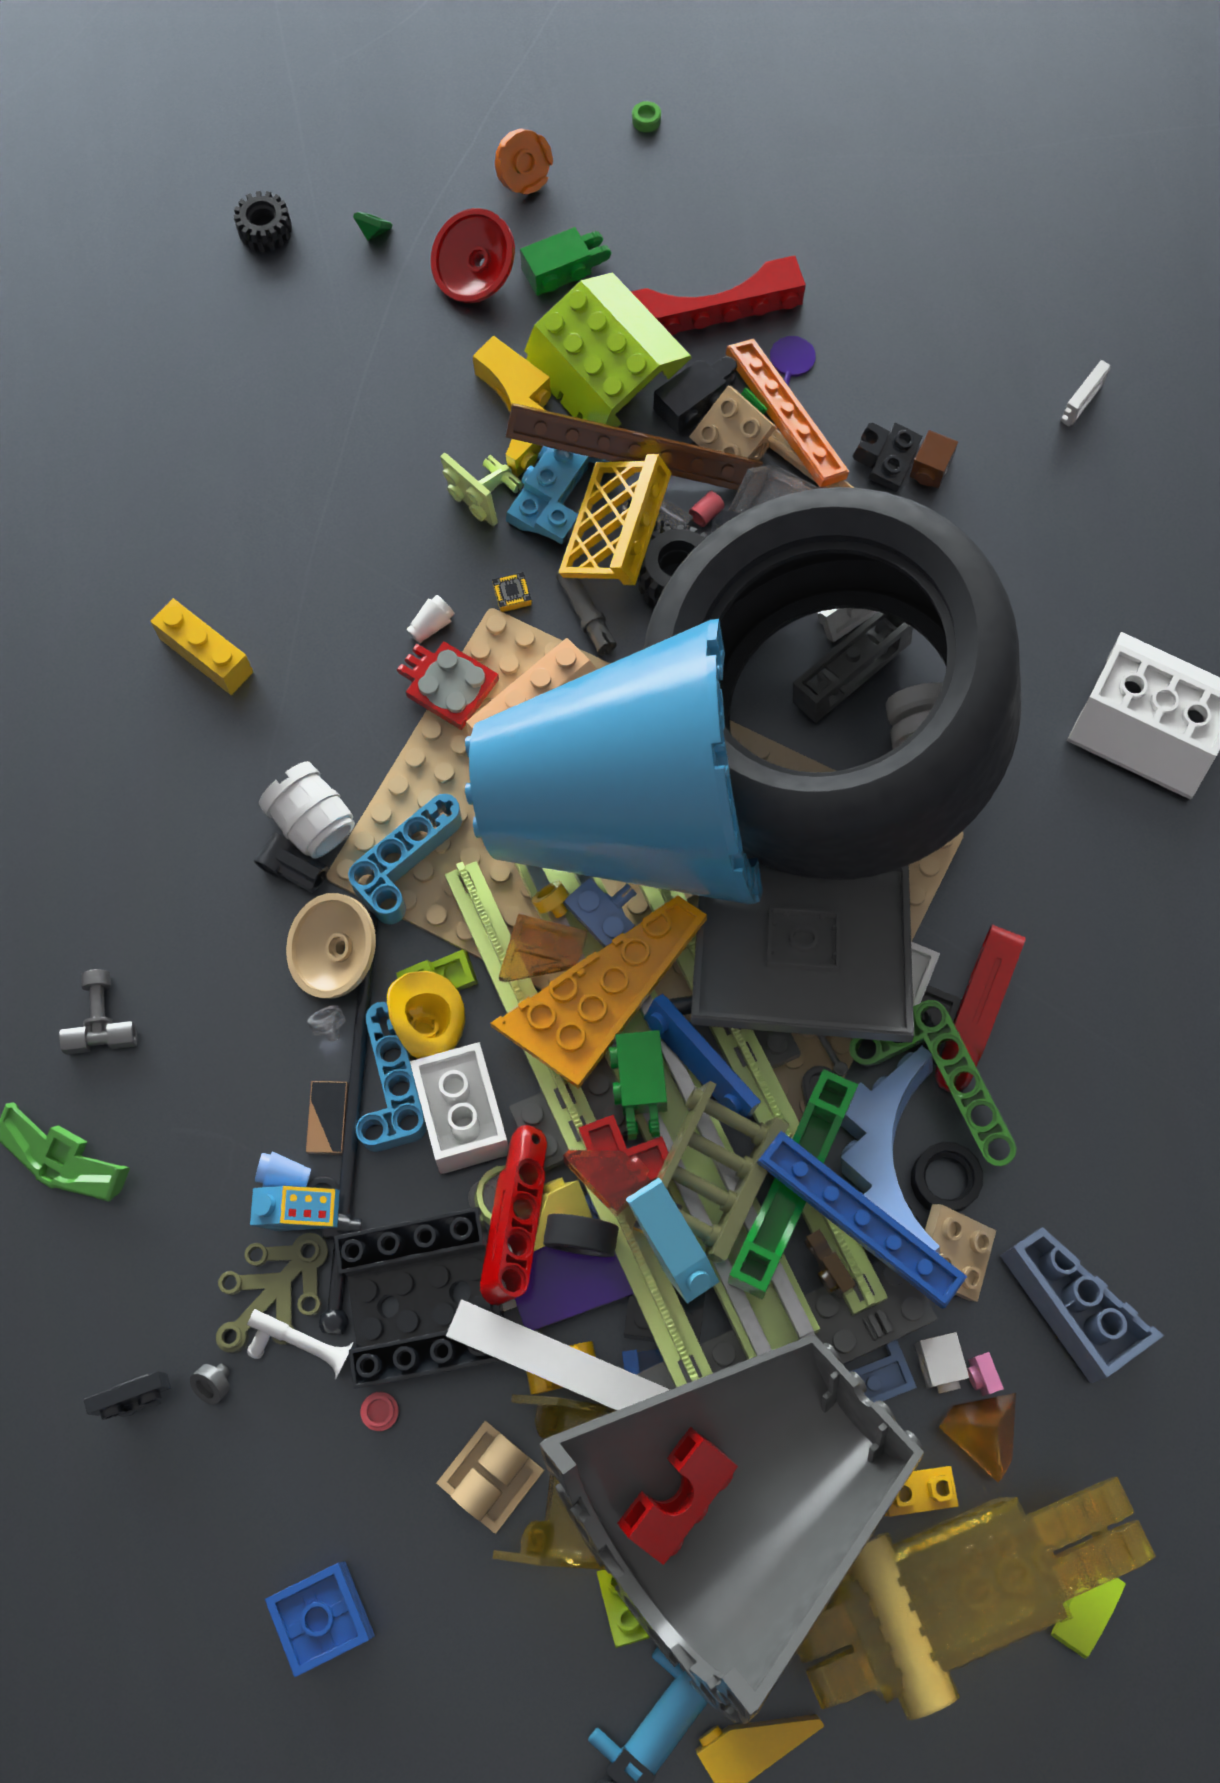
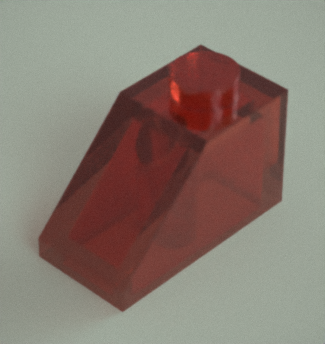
(608, 1175)

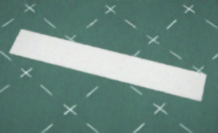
(549, 1358)

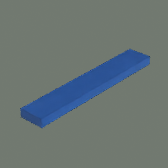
(862, 1220)

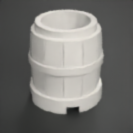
(308, 811)

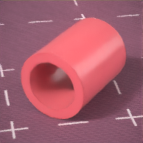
(706, 508)

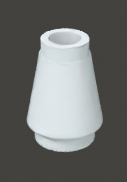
(430, 619)

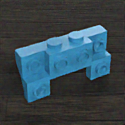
(545, 490)

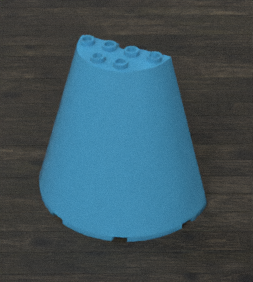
(619, 775)

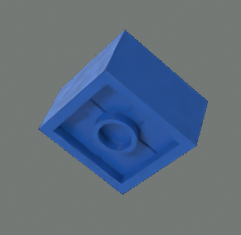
(319, 1618)

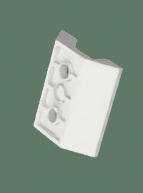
(1152, 728)

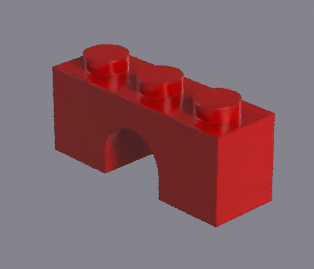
(663, 1525)

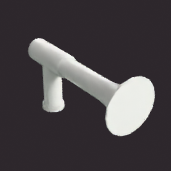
(269, 1326)

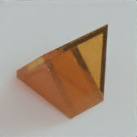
(984, 1431)

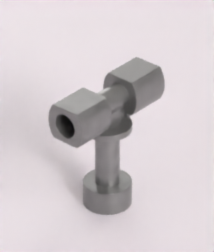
(97, 1028)

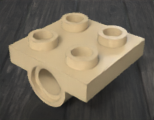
(734, 427)
(963, 1244)
(490, 1477)

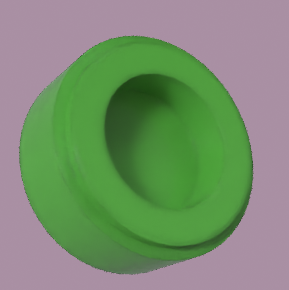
(646, 116)

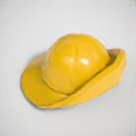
(426, 1013)

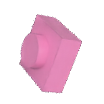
(984, 1374)

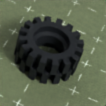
(261, 207)

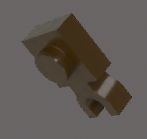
(833, 1272)

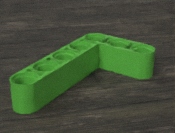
(950, 1071)

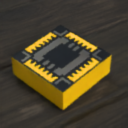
(512, 592)

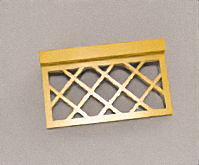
(637, 520)

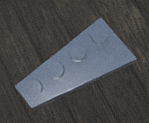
(1079, 1308)

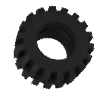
(665, 549)

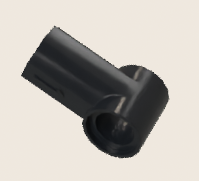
(284, 859)

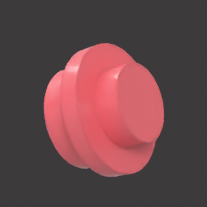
(379, 1411)

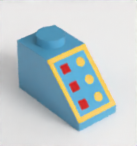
(294, 1208)

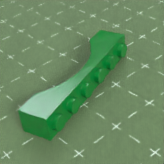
(782, 1206)

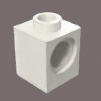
(942, 1362)

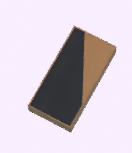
(327, 1117)

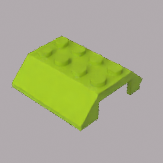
(601, 349)

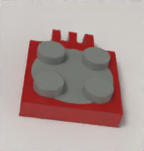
(447, 682)

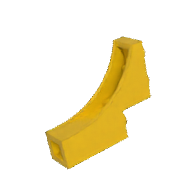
(517, 383)

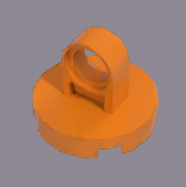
(523, 161)

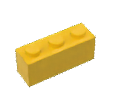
(202, 646)

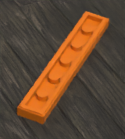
(787, 413)

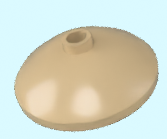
(318, 944)

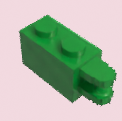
(562, 259)
(641, 1078)

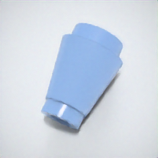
(281, 1171)

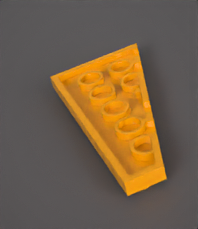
(583, 1008)

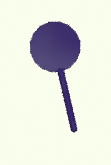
(792, 356)

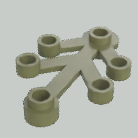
(276, 1286)

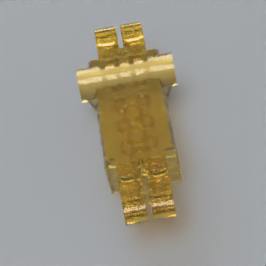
(965, 1593)

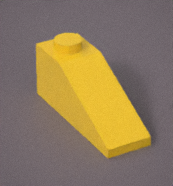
(748, 1749)

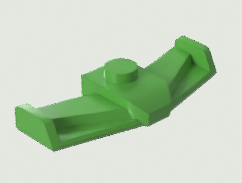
(58, 1157)

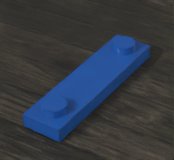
(700, 1057)

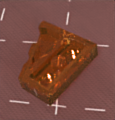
(541, 949)

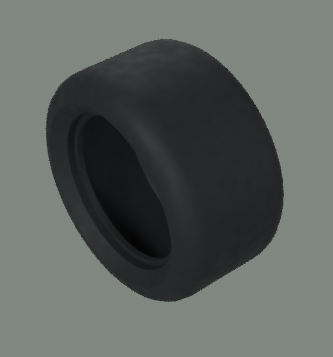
(880, 556)

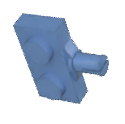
(599, 911)

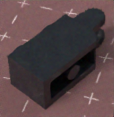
(693, 392)

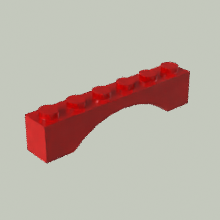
(771, 288)

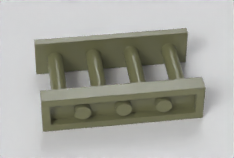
(734, 1203)

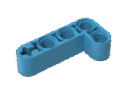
(411, 854)
(390, 1074)

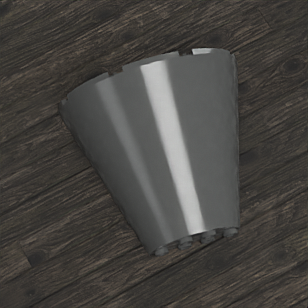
(775, 1543)

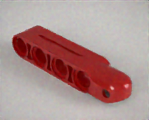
(983, 998)
(505, 1227)

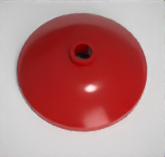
(462, 246)

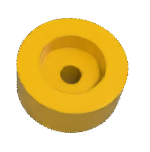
(551, 899)

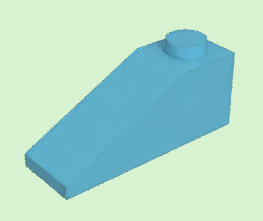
(672, 1241)

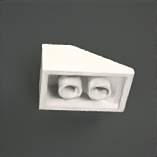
(459, 1108)

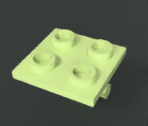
(478, 493)

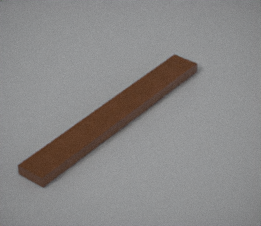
(621, 445)

